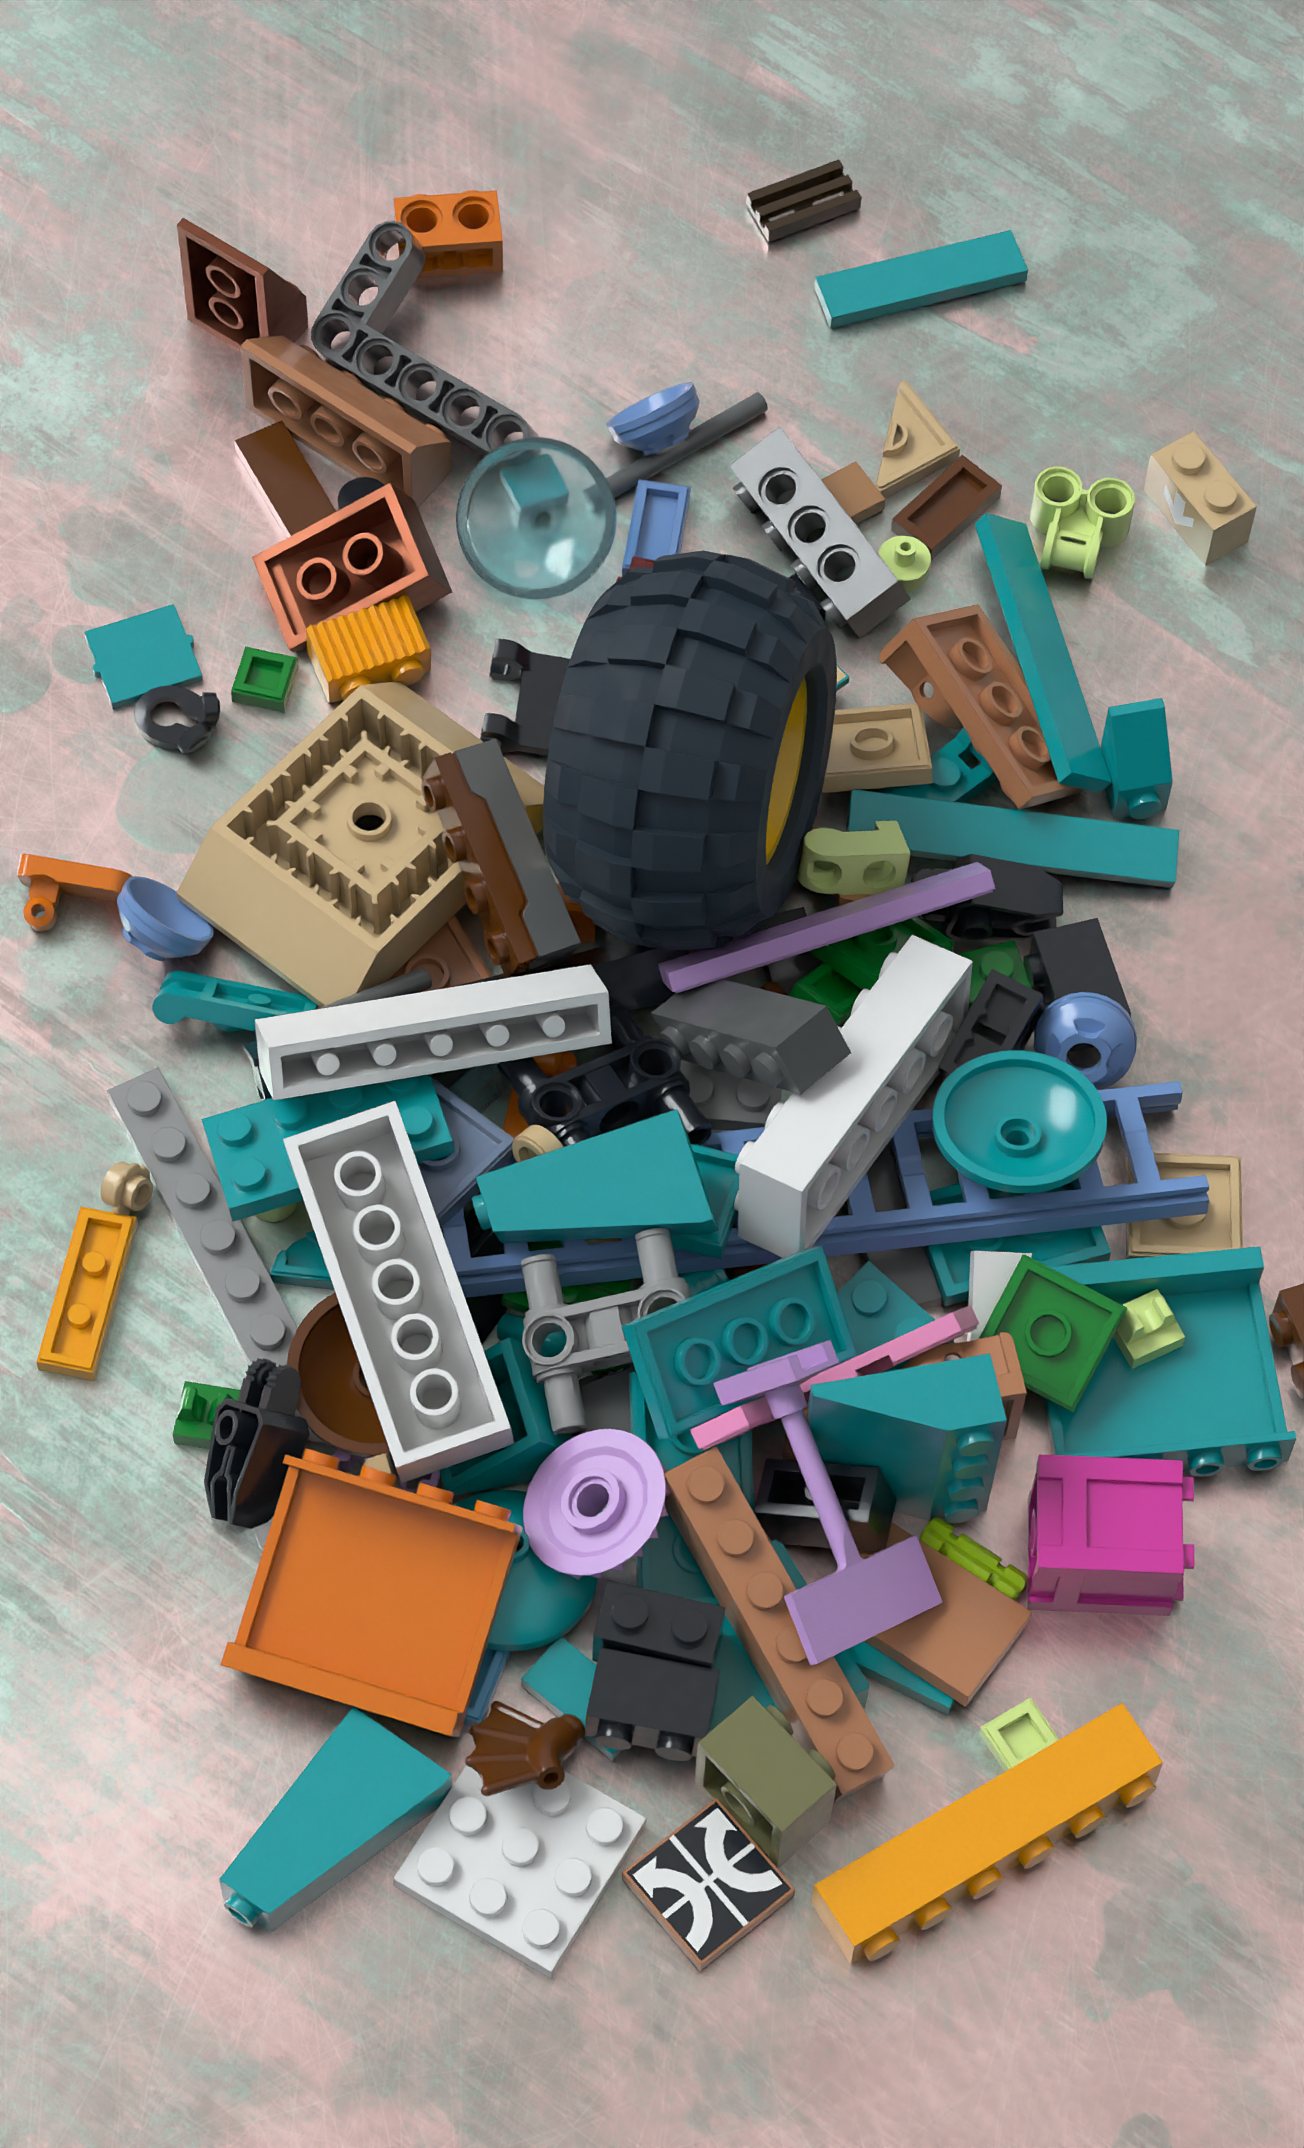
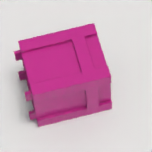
(1107, 1535)

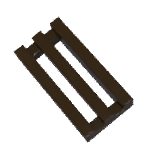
(798, 194)

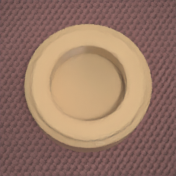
(534, 1142)

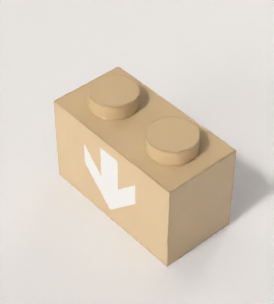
(1199, 498)

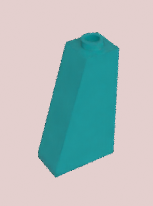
(601, 1188)
(333, 1819)

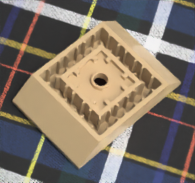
(311, 888)

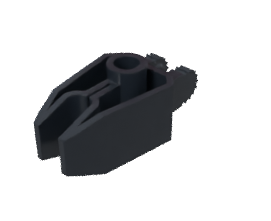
(1020, 904)
(250, 1445)

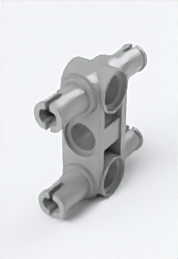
(591, 1326)

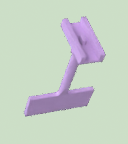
(862, 1593)

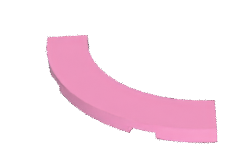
(874, 1361)

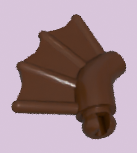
(522, 1750)

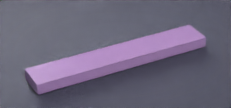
(827, 927)

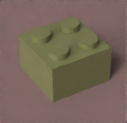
(766, 1779)

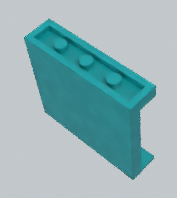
(1200, 1404)

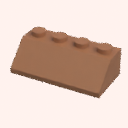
(342, 417)

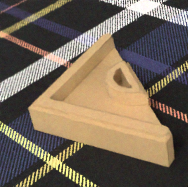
(913, 445)

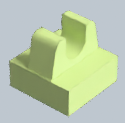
(1148, 1330)

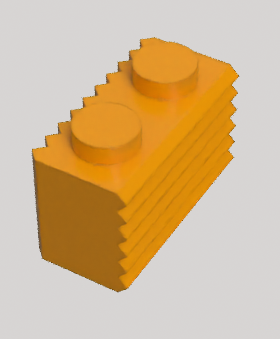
(369, 648)

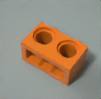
(456, 231)

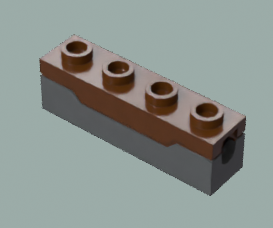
(499, 859)

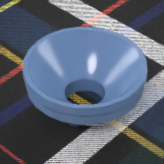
(657, 419)
(159, 921)
(1090, 1020)

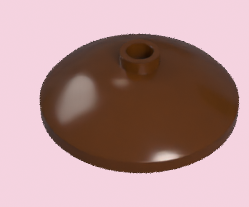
(333, 1384)

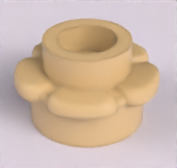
(126, 1187)

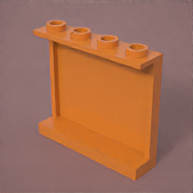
(375, 1593)

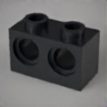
(997, 1021)

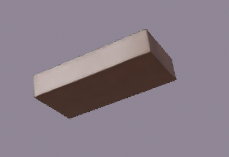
(947, 505)

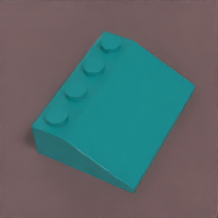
(926, 1429)

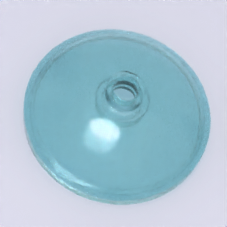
(500, 510)

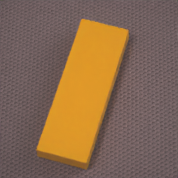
(87, 1293)

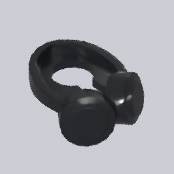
(178, 736)

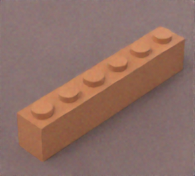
(752, 1587)

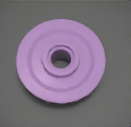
(576, 1484)

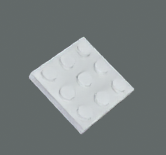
(521, 1863)

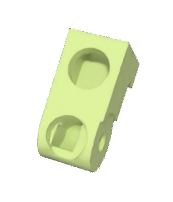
(854, 860)

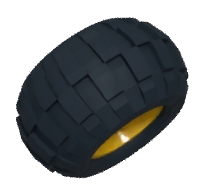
(689, 750)

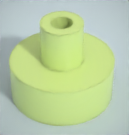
(907, 560)

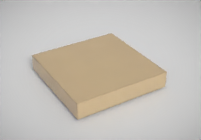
(878, 749)
(1195, 1233)

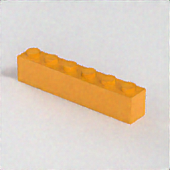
(987, 1834)

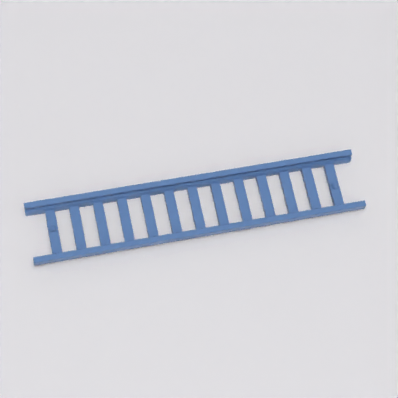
(894, 1229)

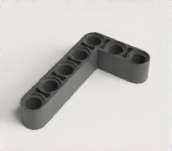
(408, 369)

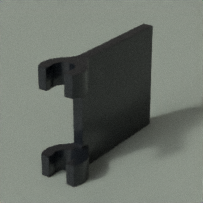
(537, 698)

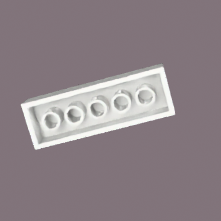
(838, 1127)
(398, 1292)

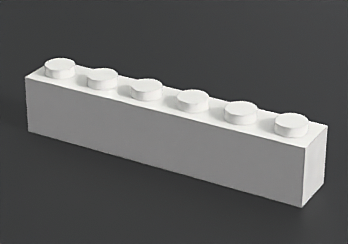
(433, 1031)

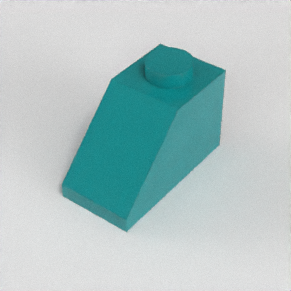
(1137, 759)

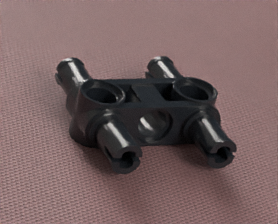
(609, 1092)

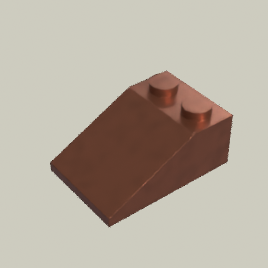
(235, 293)
(350, 563)

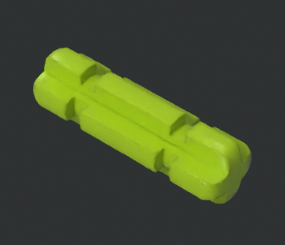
(974, 1558)

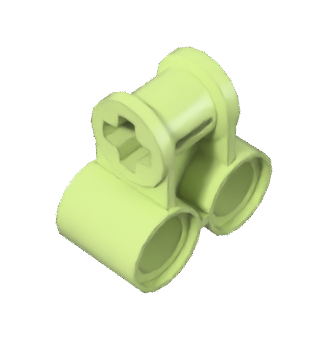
(1077, 524)

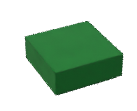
(264, 679)

